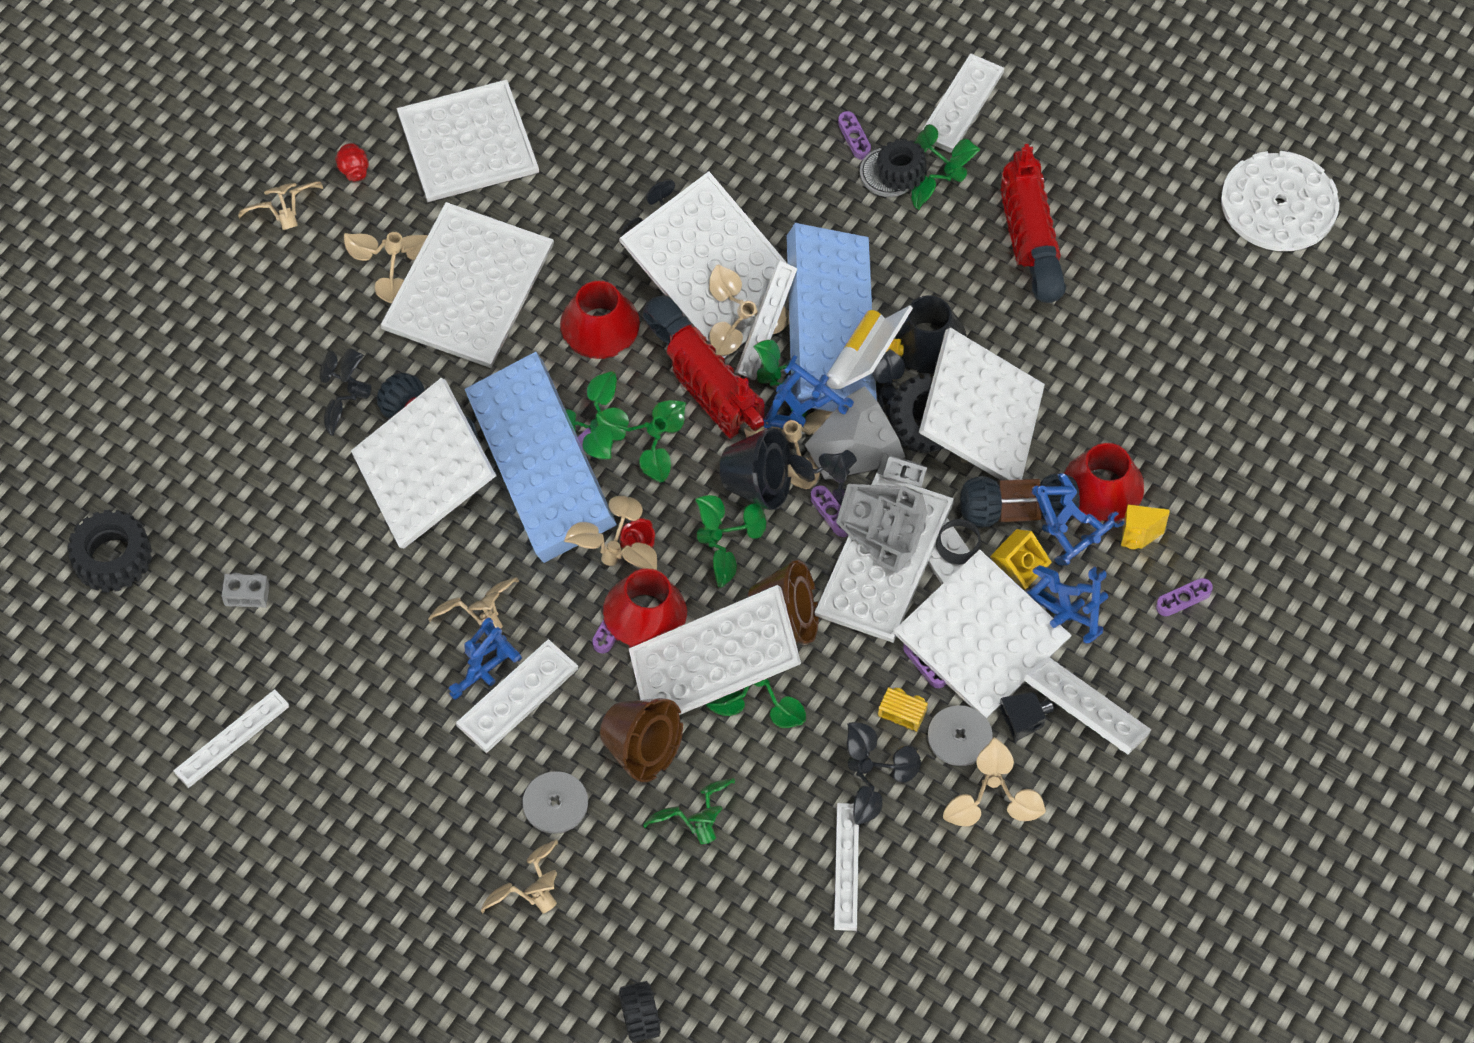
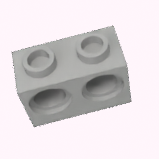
(902, 470)
(244, 595)

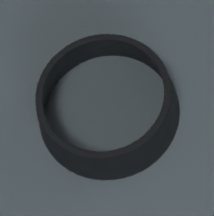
(953, 557)

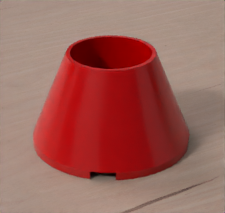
(599, 335)
(1103, 496)
(639, 624)

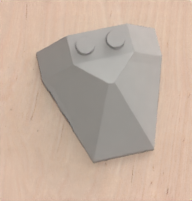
(861, 430)
(884, 521)

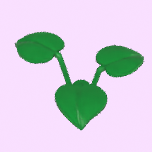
(961, 154)
(770, 373)
(667, 417)
(600, 440)
(711, 513)
(784, 714)
(704, 819)

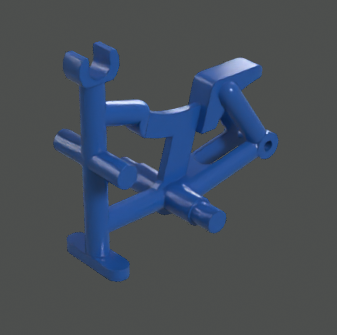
(784, 393)
(1056, 525)
(1063, 607)
(476, 653)

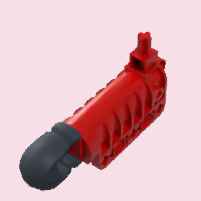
(1032, 225)
(702, 371)

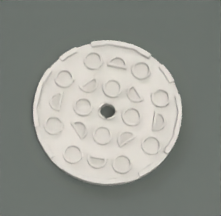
(1289, 226)

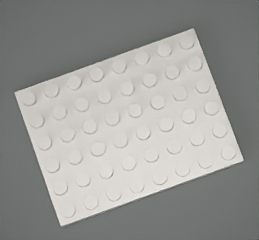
(691, 237)
(467, 285)

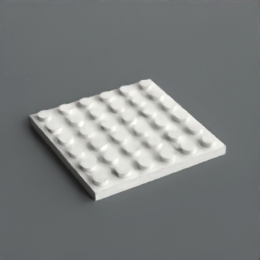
(467, 140)
(981, 407)
(423, 463)
(981, 634)

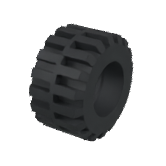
(902, 153)
(639, 1011)

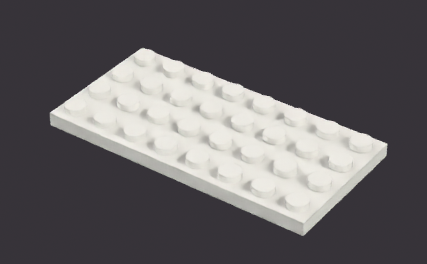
(870, 595)
(718, 652)

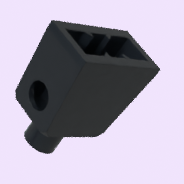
(1024, 714)

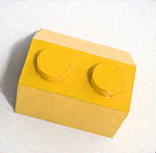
(1143, 525)
(1019, 557)

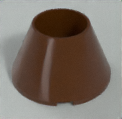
(798, 596)
(643, 735)

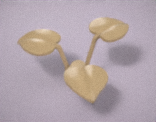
(286, 216)
(363, 245)
(722, 336)
(792, 432)
(587, 536)
(486, 604)
(993, 762)
(538, 890)

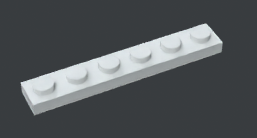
(766, 318)
(231, 738)
(846, 869)

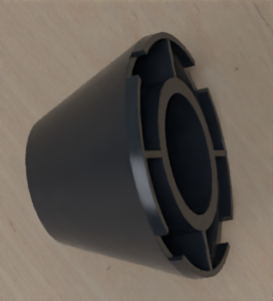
(923, 346)
(758, 468)

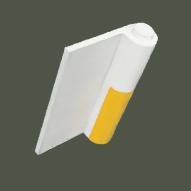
(865, 347)

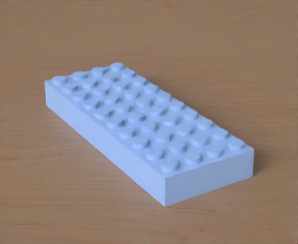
(826, 302)
(538, 455)

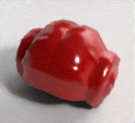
(352, 162)
(637, 532)

